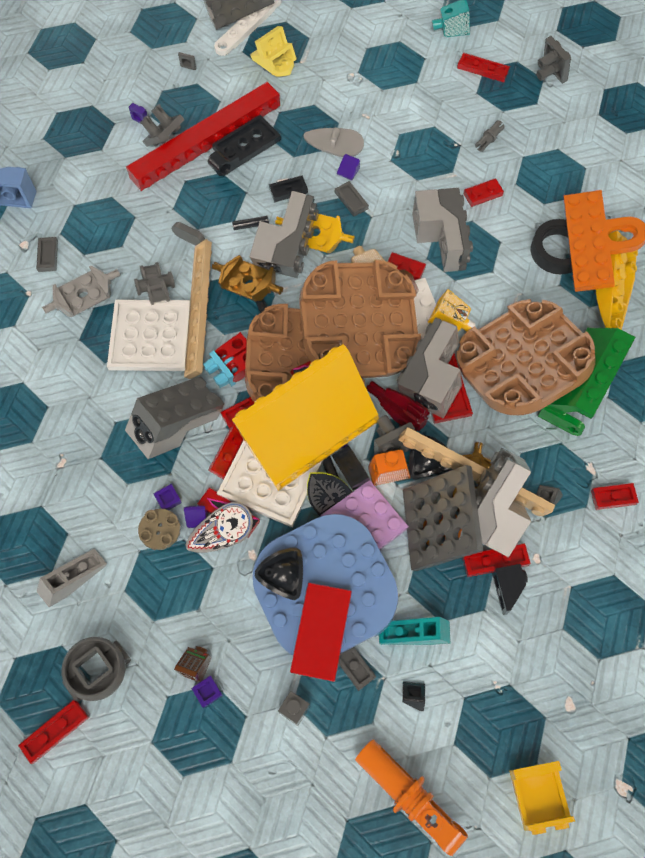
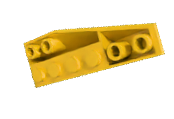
(615, 300)

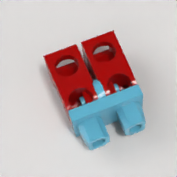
(229, 360)

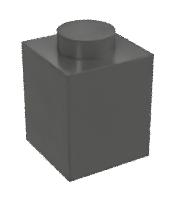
(294, 708)

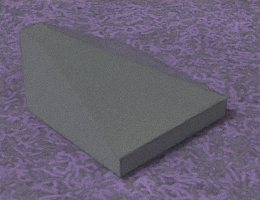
(187, 61)
(550, 494)

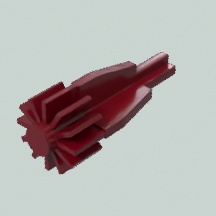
(400, 406)

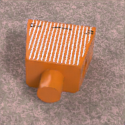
(388, 467)

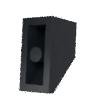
(509, 585)

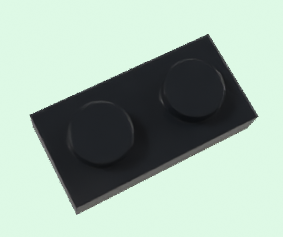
(282, 189)
(350, 467)

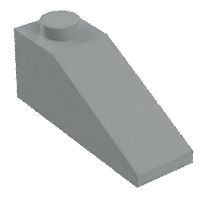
(69, 577)

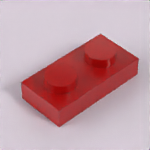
(483, 192)
(404, 263)
(614, 496)

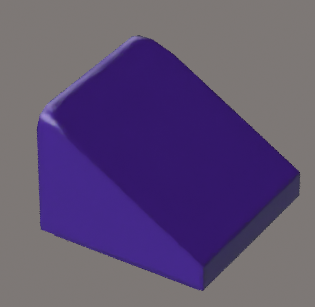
(348, 167)
(194, 515)

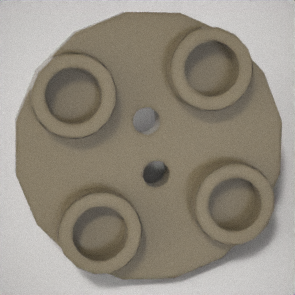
(168, 531)

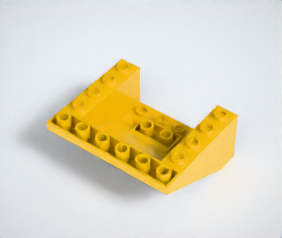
(307, 417)

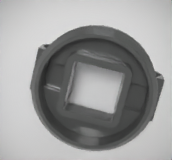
(76, 681)

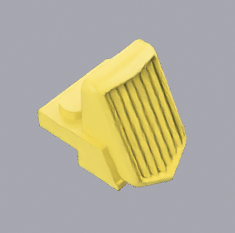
(275, 53)

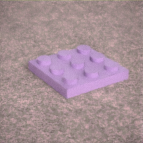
(373, 511)

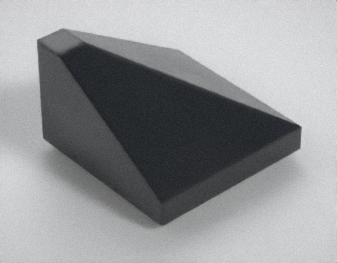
(414, 695)

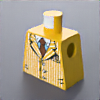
(452, 310)

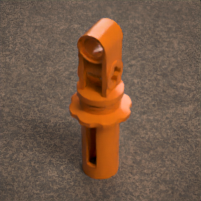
(411, 797)

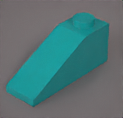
(417, 632)

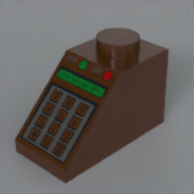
(193, 663)

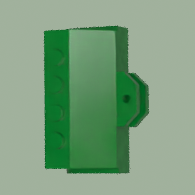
(610, 350)

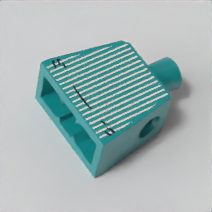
(454, 19)

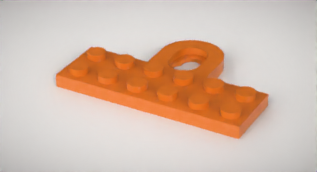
(590, 239)

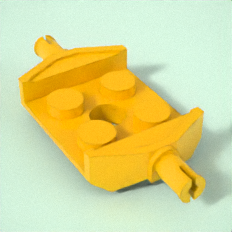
(329, 236)

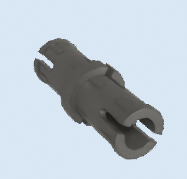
(489, 136)

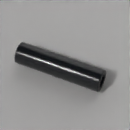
(249, 223)

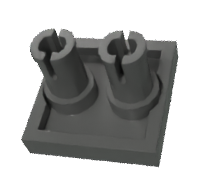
(555, 61)
(160, 133)
(389, 436)

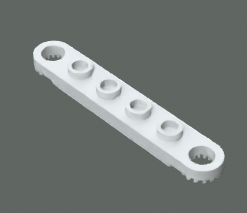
(243, 29)

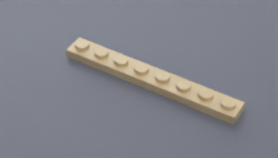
(198, 309)
(451, 459)

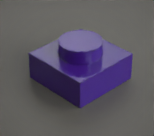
(137, 112)
(167, 497)
(207, 692)

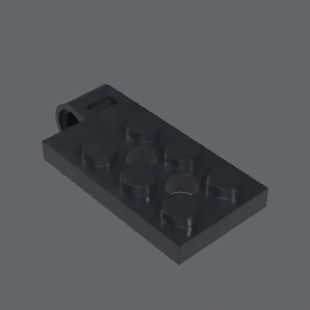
(231, 155)

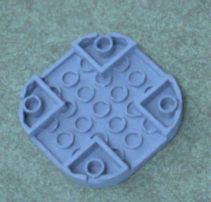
(337, 555)

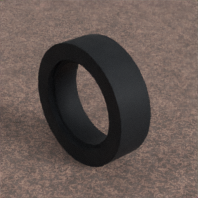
(541, 257)

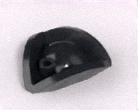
(421, 466)
(282, 573)

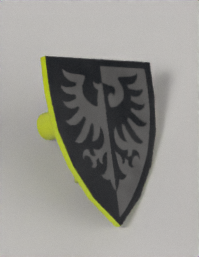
(325, 491)

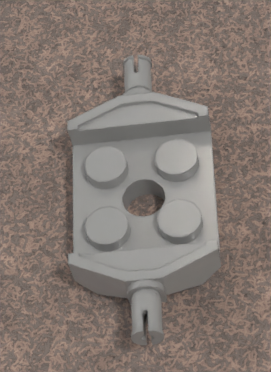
(67, 297)

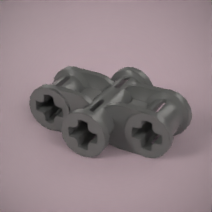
(154, 283)

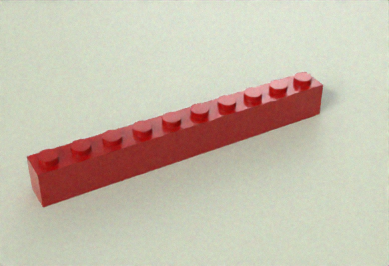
(201, 136)

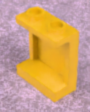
(541, 797)

